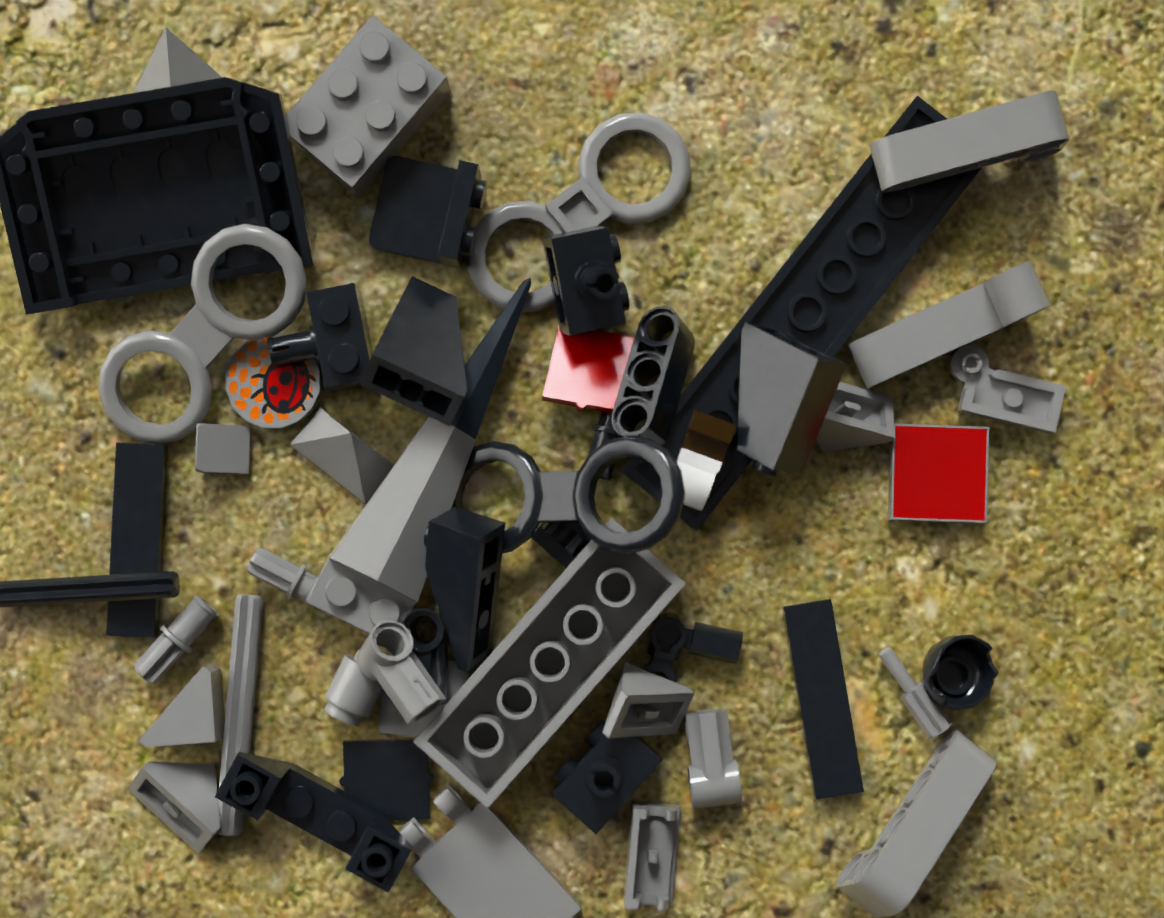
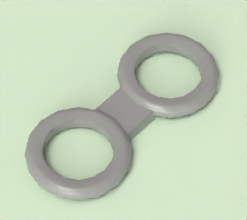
(583, 203)
(202, 334)

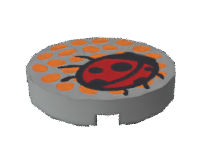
(269, 394)

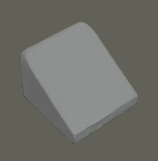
(223, 448)

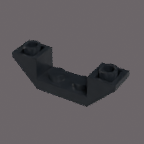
(320, 809)

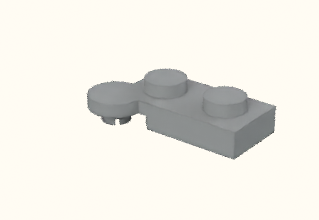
(1005, 394)

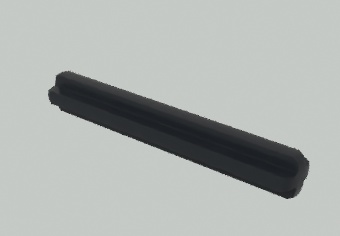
(89, 589)

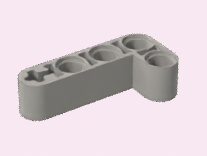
(1015, 129)
(949, 324)
(919, 830)

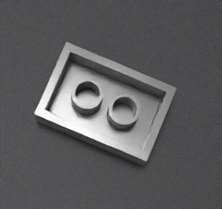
(366, 106)

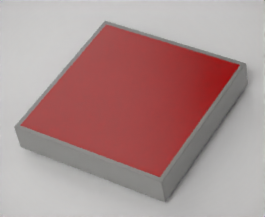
(938, 473)

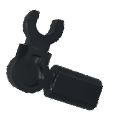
(670, 634)

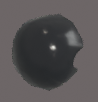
(959, 671)

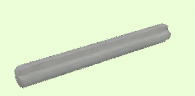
(240, 698)

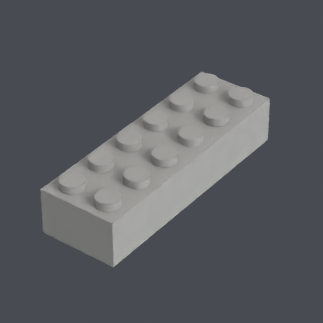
(547, 666)

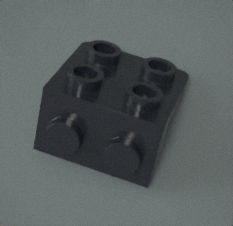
(427, 210)

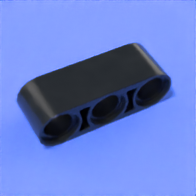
(648, 359)

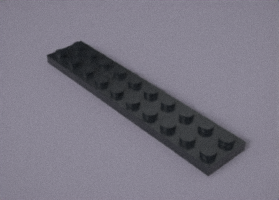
(816, 296)

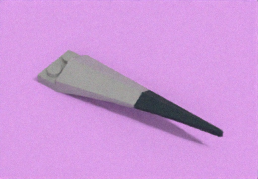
(382, 556)

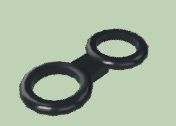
(570, 494)

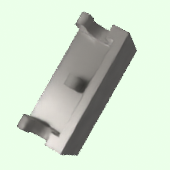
(651, 855)

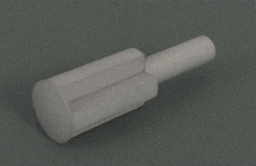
(917, 698)

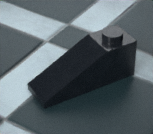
(465, 577)

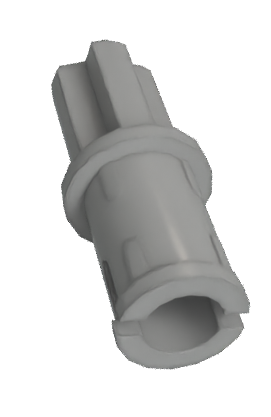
(282, 574)
(175, 639)

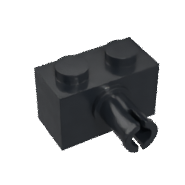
(586, 279)
(336, 338)
(603, 776)

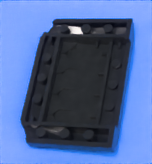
(135, 183)

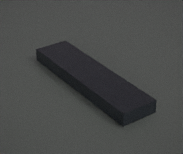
(137, 532)
(822, 699)

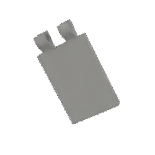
(484, 866)

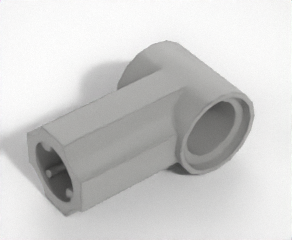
(400, 674)
(712, 772)

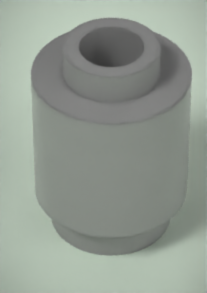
(351, 693)

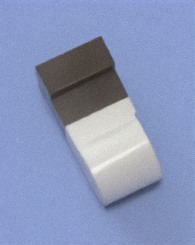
(702, 455)

